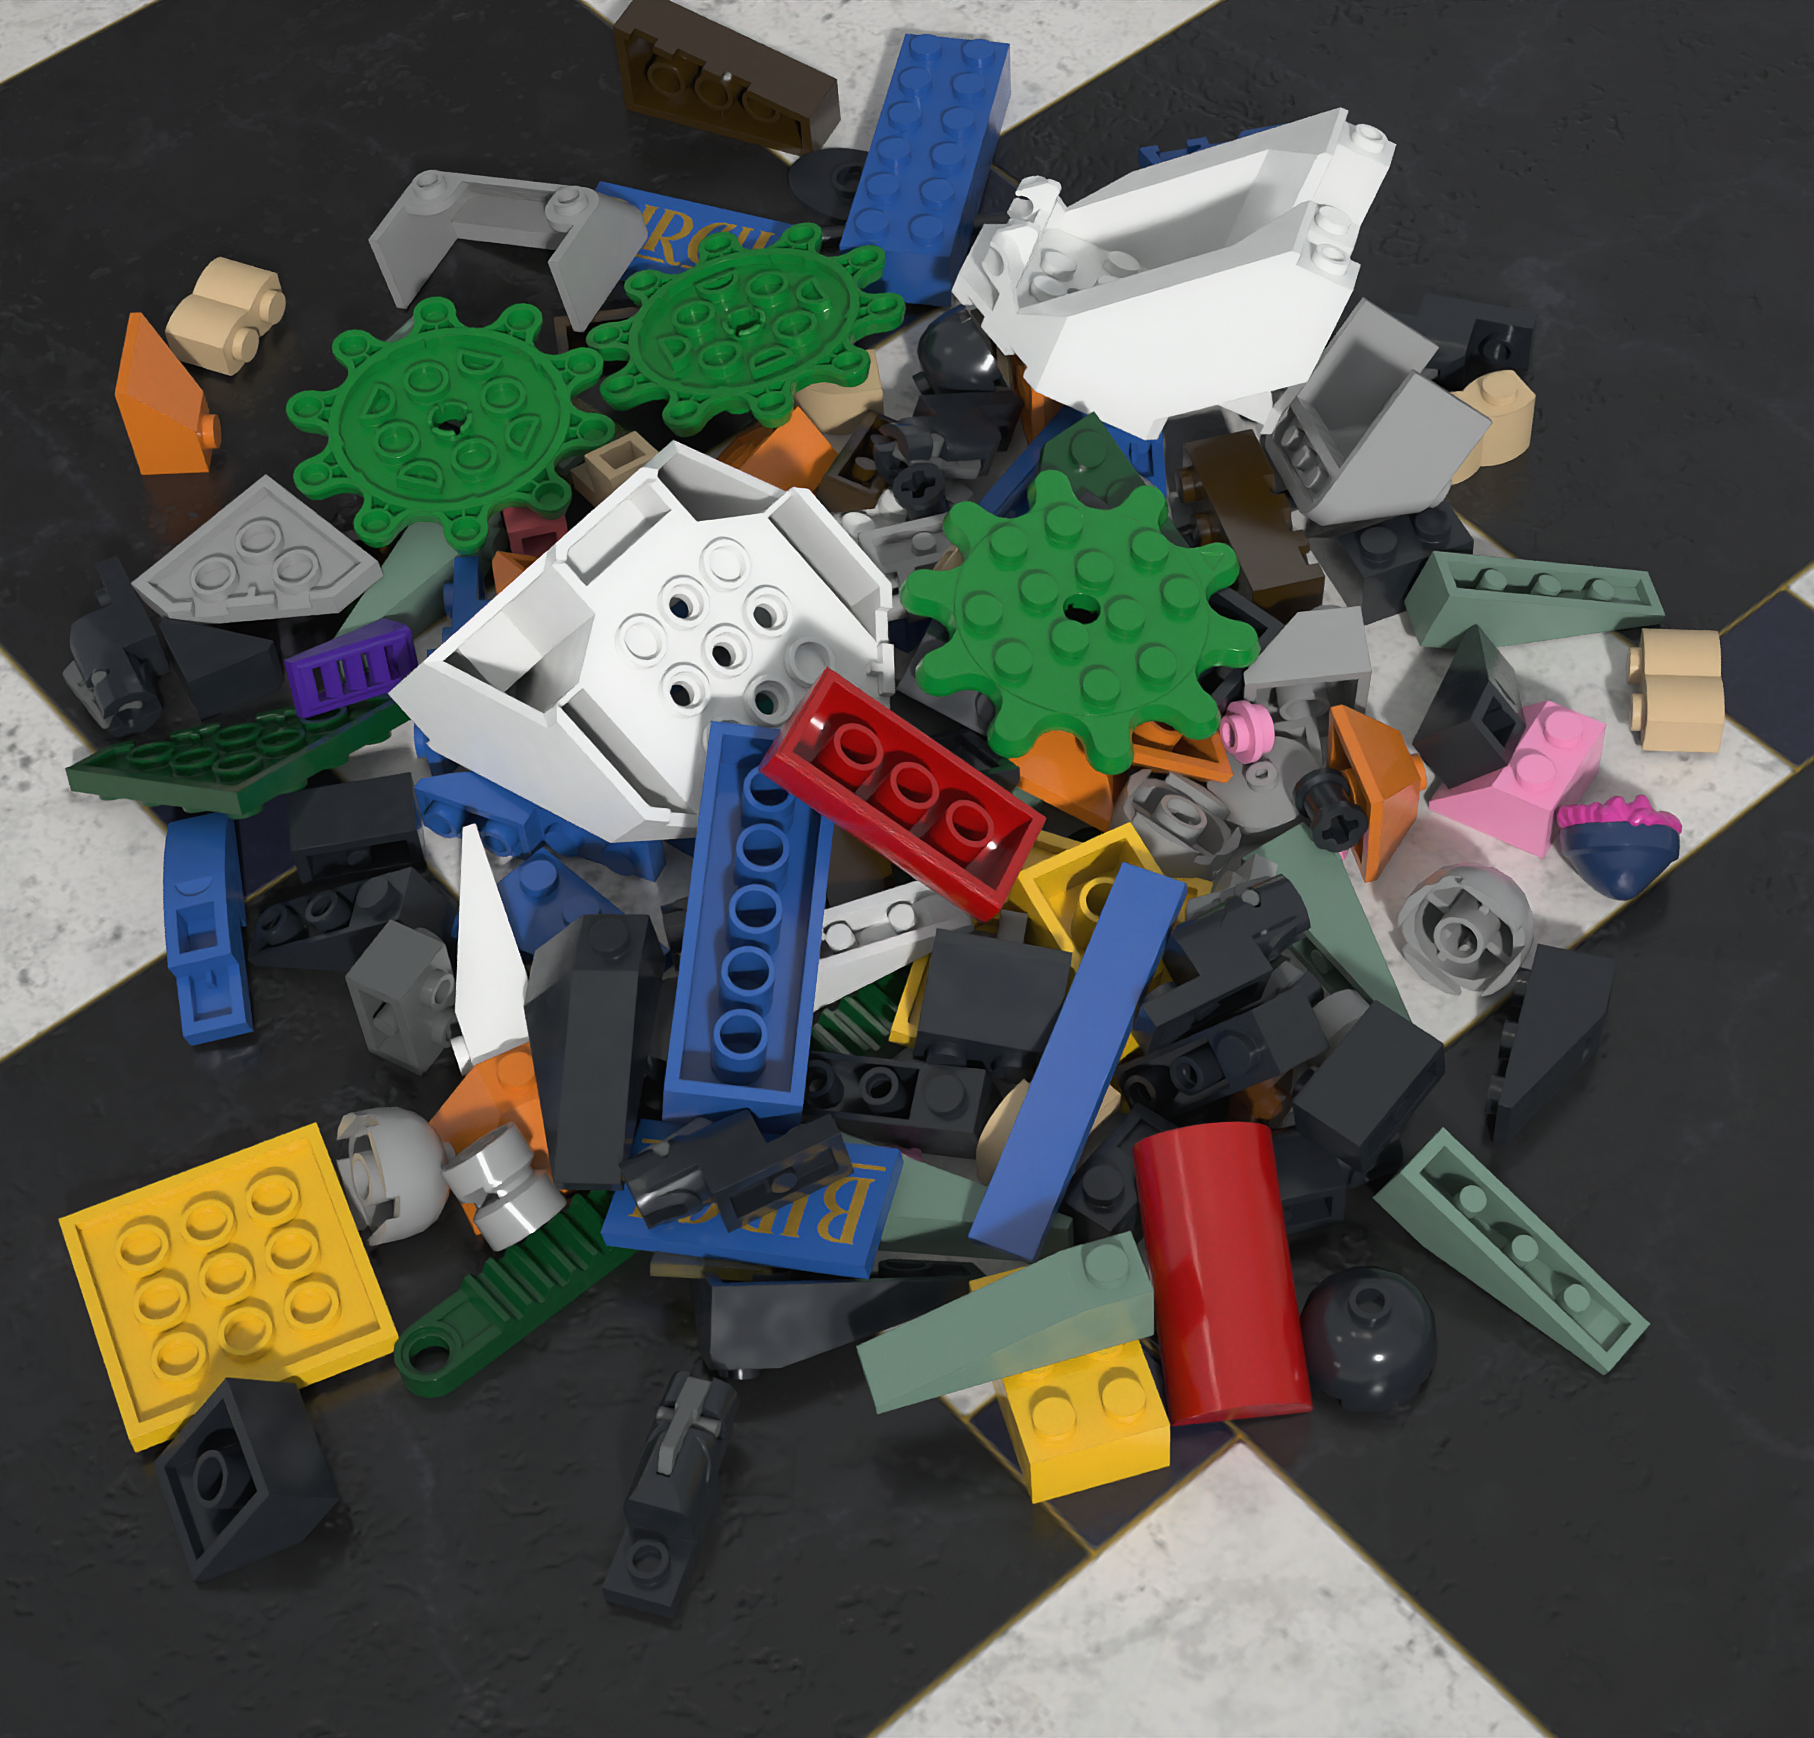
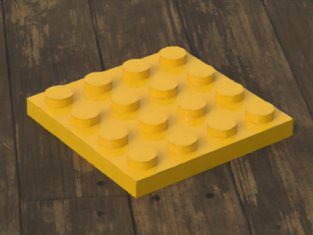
(227, 1276)

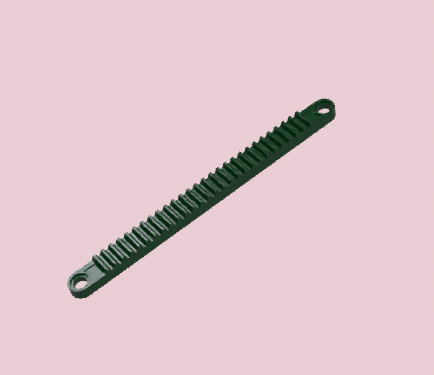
(570, 1253)

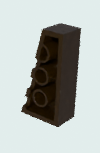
(720, 80)
(1238, 505)

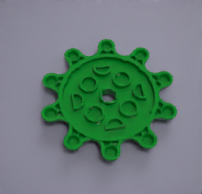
(746, 329)
(400, 392)
(1066, 675)

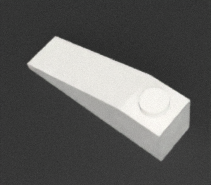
(879, 936)
(489, 965)

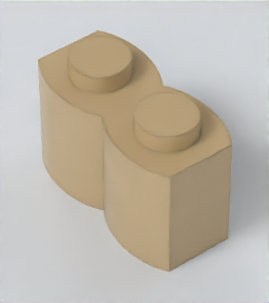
(225, 316)
(1510, 407)
(1678, 690)

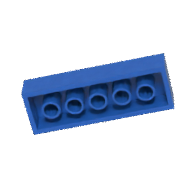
(930, 163)
(748, 943)

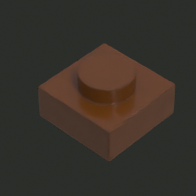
(1264, 1102)

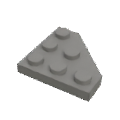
(258, 562)

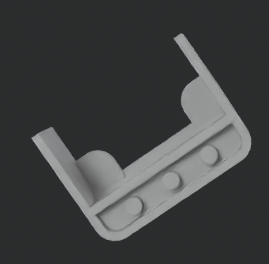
(588, 230)
(1370, 428)

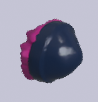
(1619, 844)

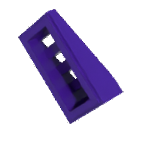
(389, 659)

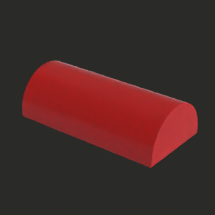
(903, 795)
(1221, 1273)

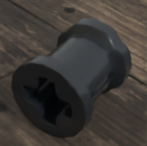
(921, 491)
(1325, 801)

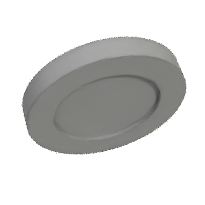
(1262, 790)

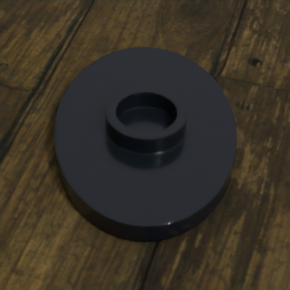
(827, 182)

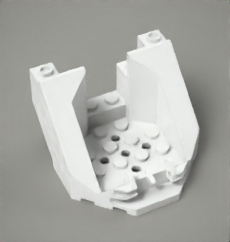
(1183, 275)
(576, 659)

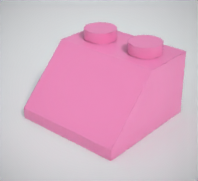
(1548, 770)

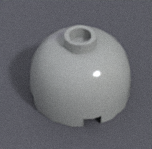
(1177, 824)
(1467, 928)
(392, 1172)

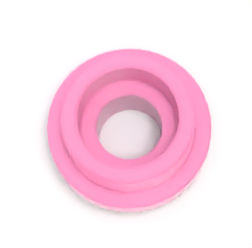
(1247, 731)

